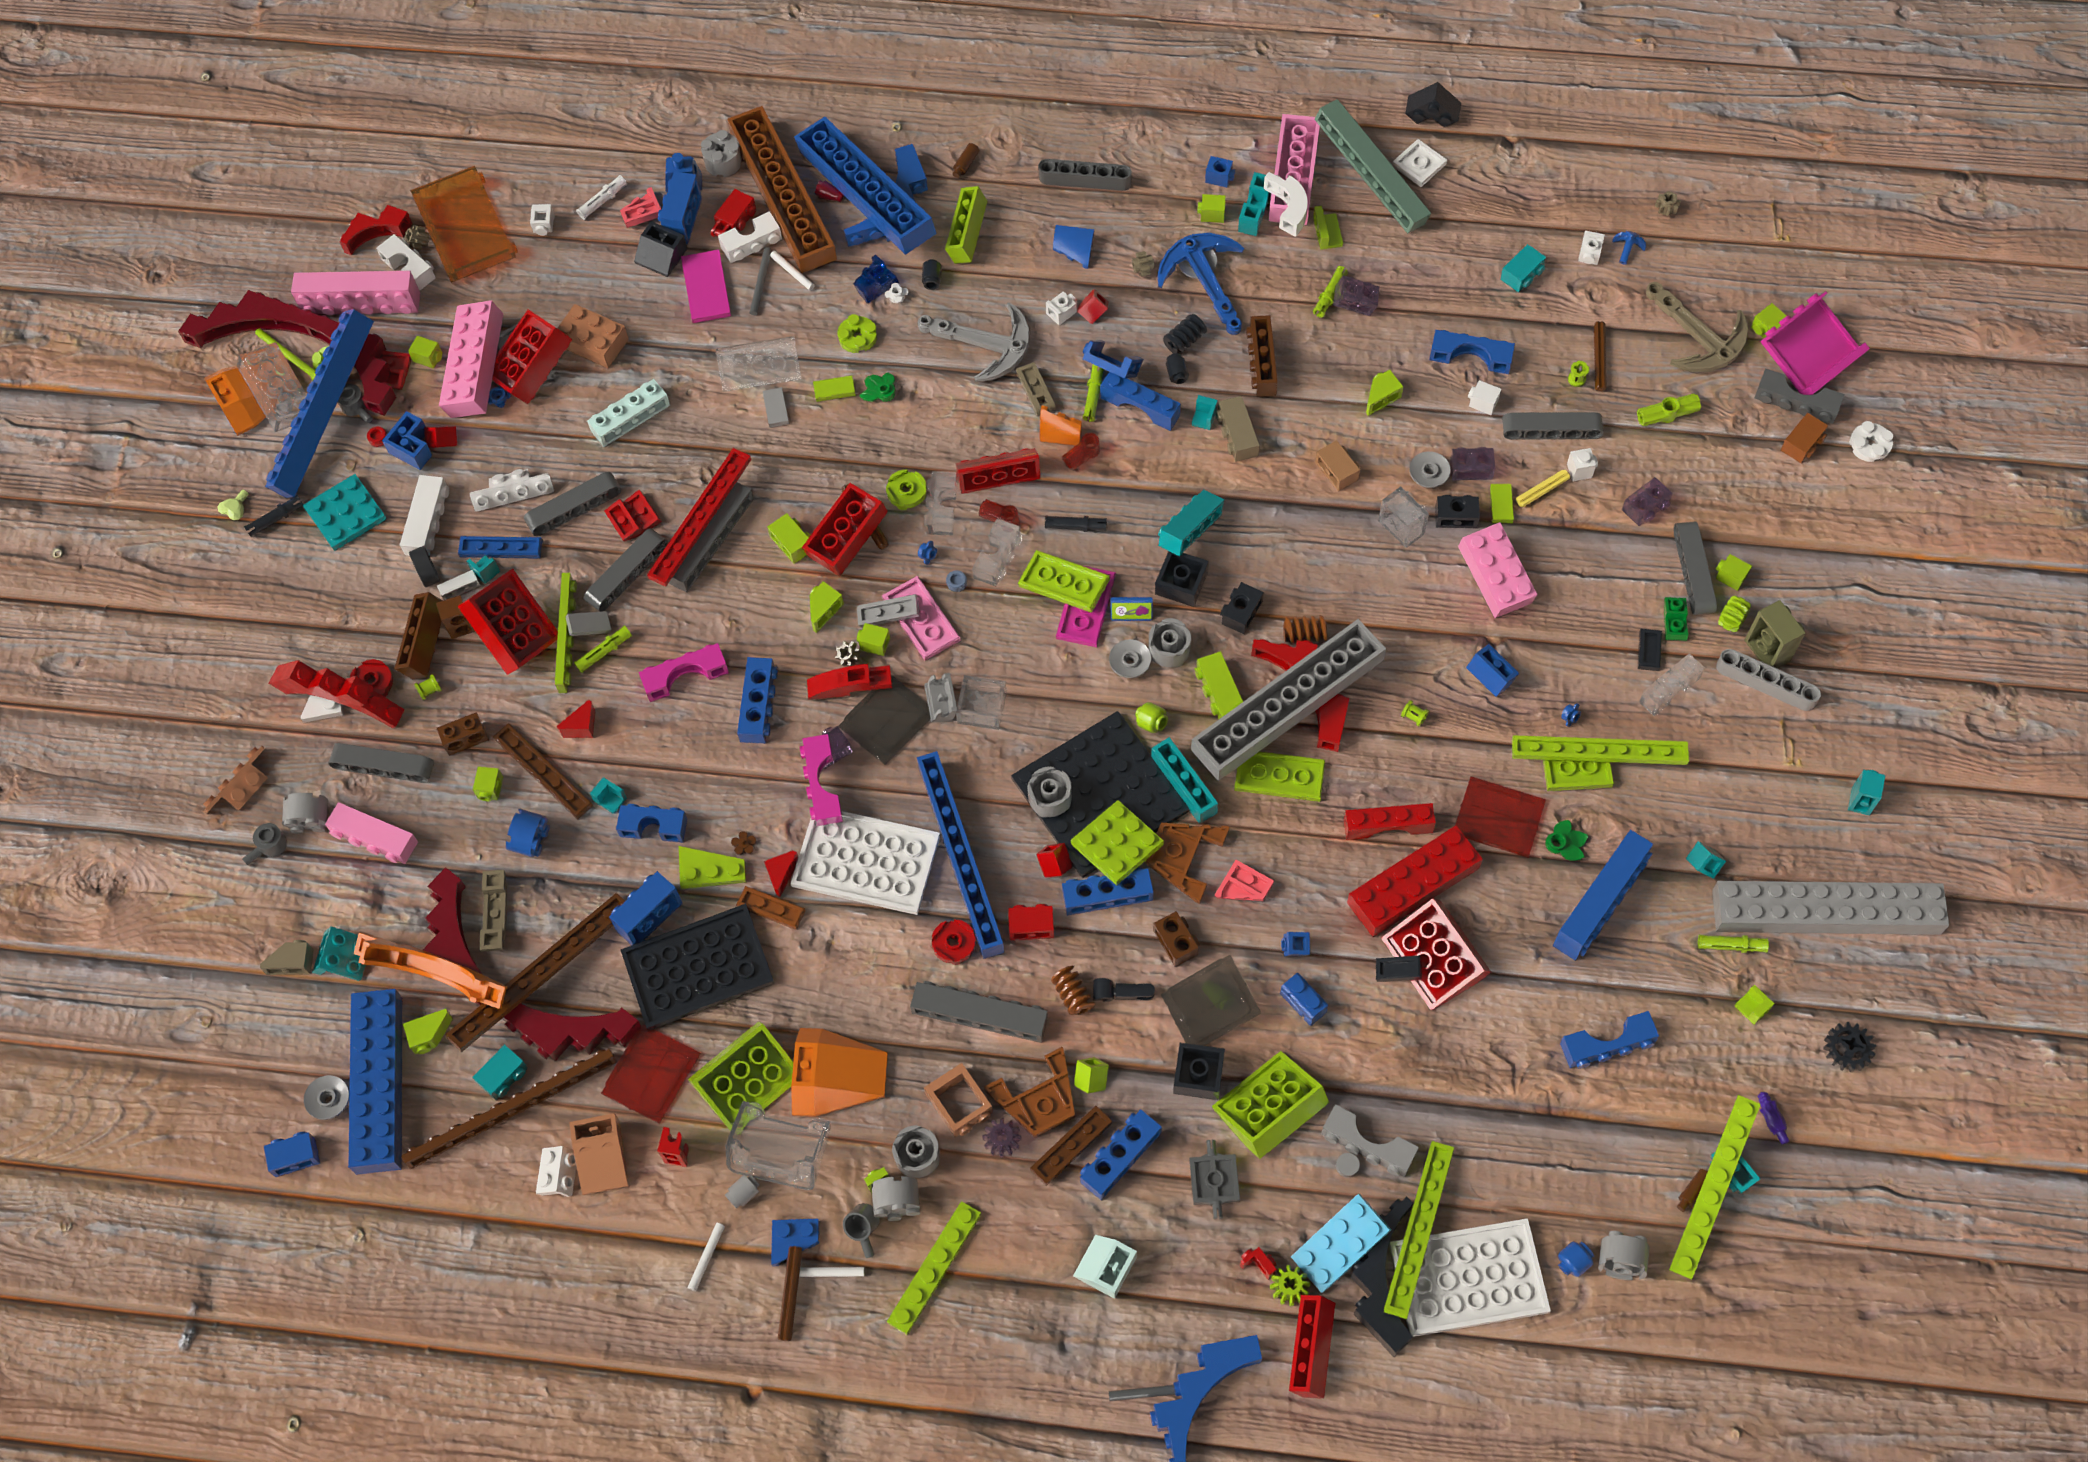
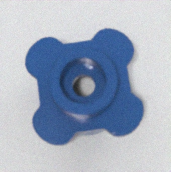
(498, 392)
(927, 552)
(1571, 714)

